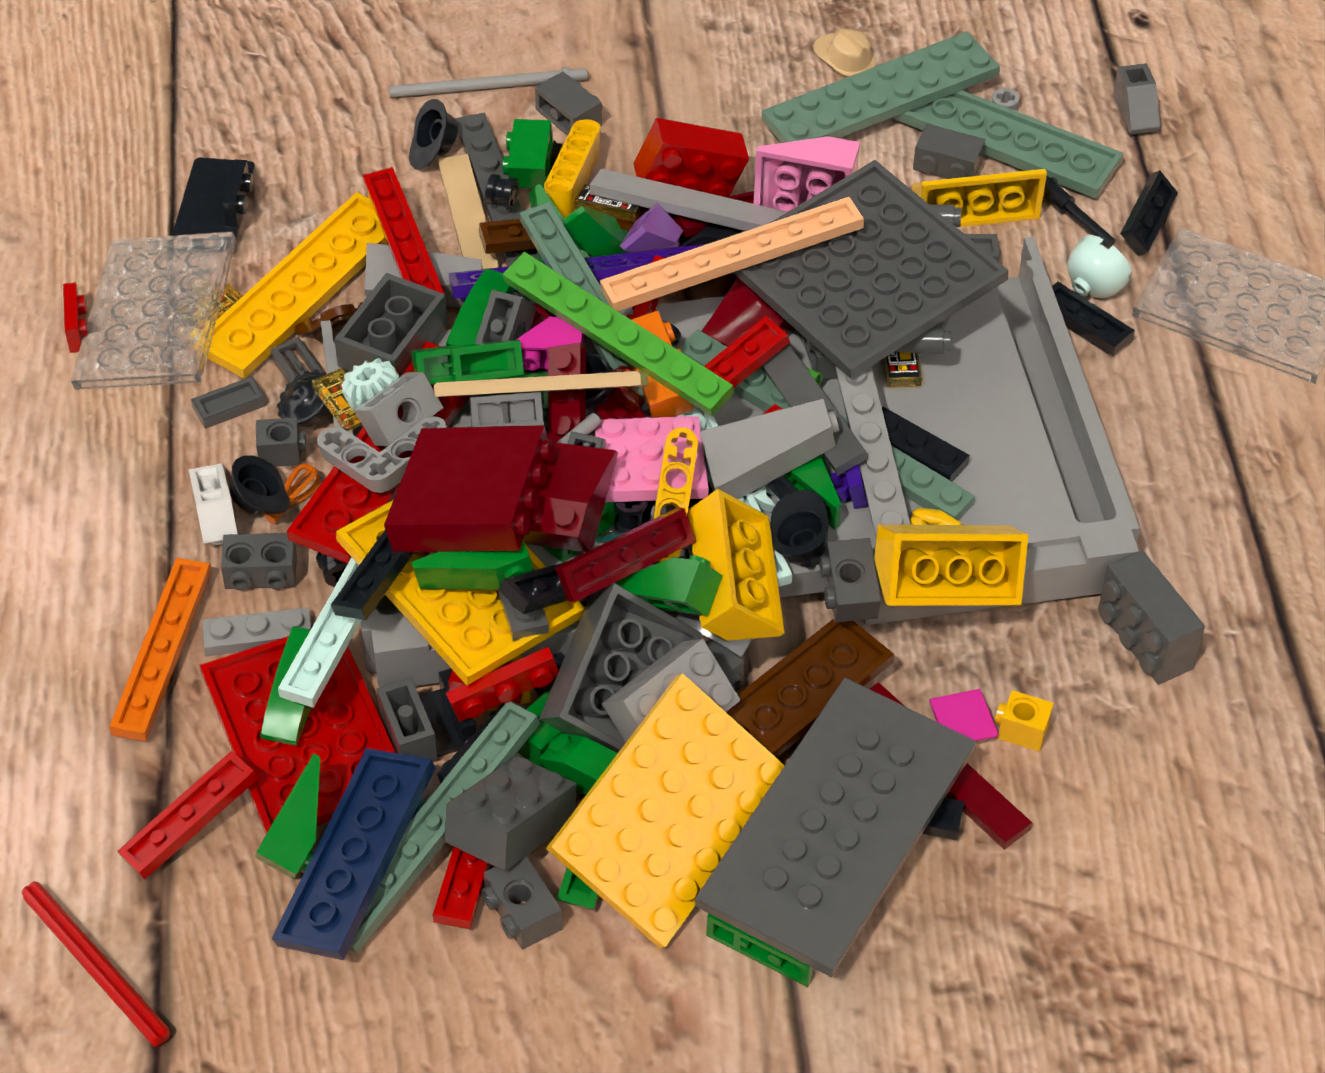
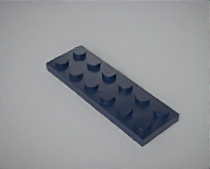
(354, 854)

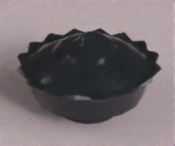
(302, 401)

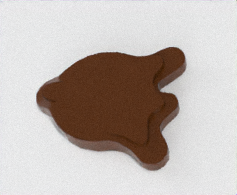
(338, 315)

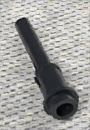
(1065, 204)

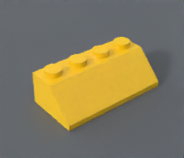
(989, 197)
(740, 549)
(950, 564)

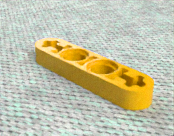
(676, 496)

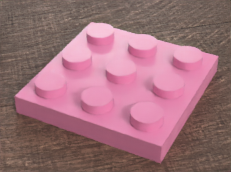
(640, 457)

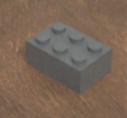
(391, 323)
(1150, 617)
(509, 812)

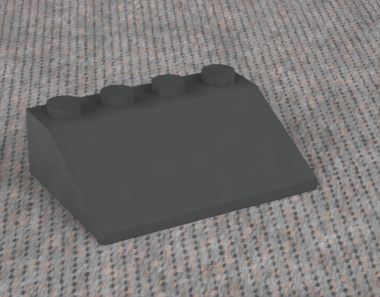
(609, 649)

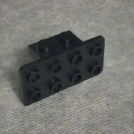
(215, 196)

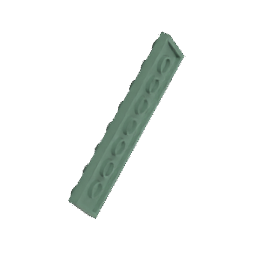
(883, 91)
(1022, 140)

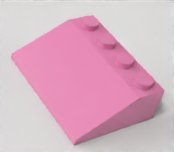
(801, 169)

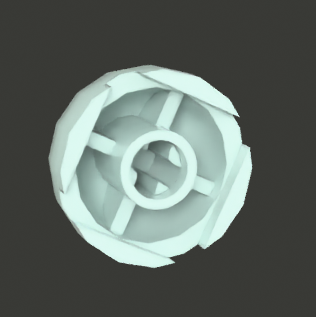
(1096, 269)

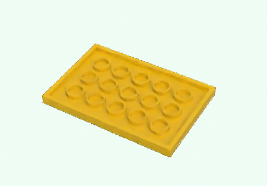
(459, 624)
(666, 810)

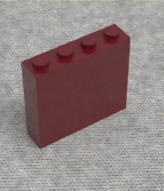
(469, 489)

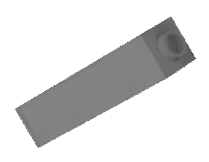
(380, 261)
(767, 446)

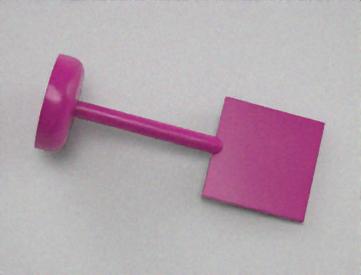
(966, 714)

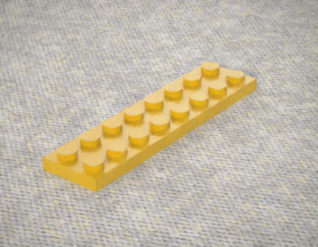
(295, 287)

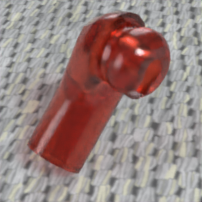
(626, 395)

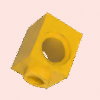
(1034, 724)

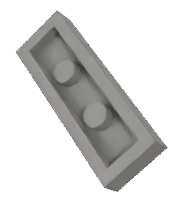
(247, 631)

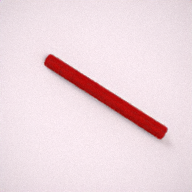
(96, 964)

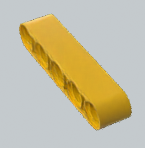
(573, 165)

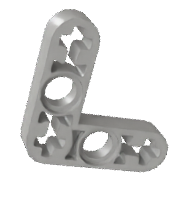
(379, 469)

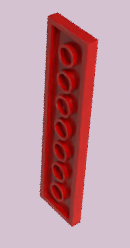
(345, 500)

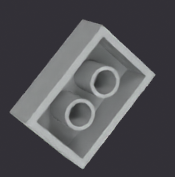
(694, 660)

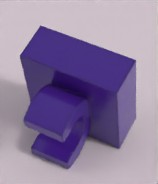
(851, 485)

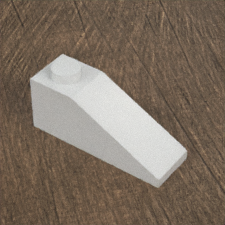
(212, 503)

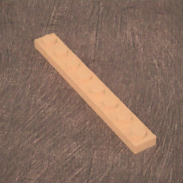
(731, 254)

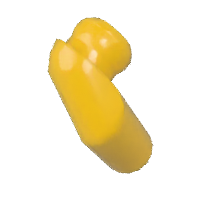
(932, 516)

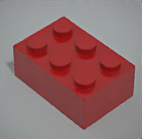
(692, 157)

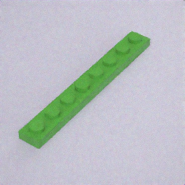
(619, 334)

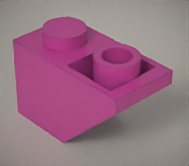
(547, 334)

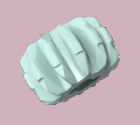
(367, 381)

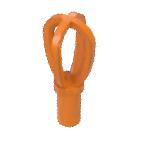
(292, 493)

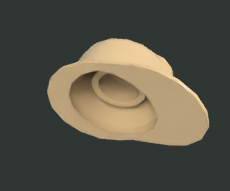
(845, 51)

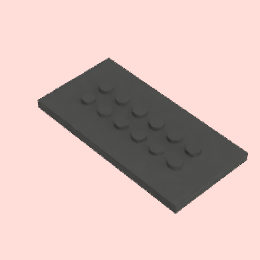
(836, 826)

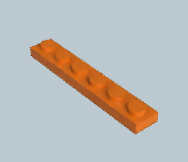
(160, 650)

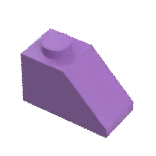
(652, 231)

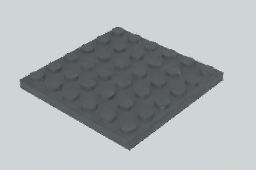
(877, 284)

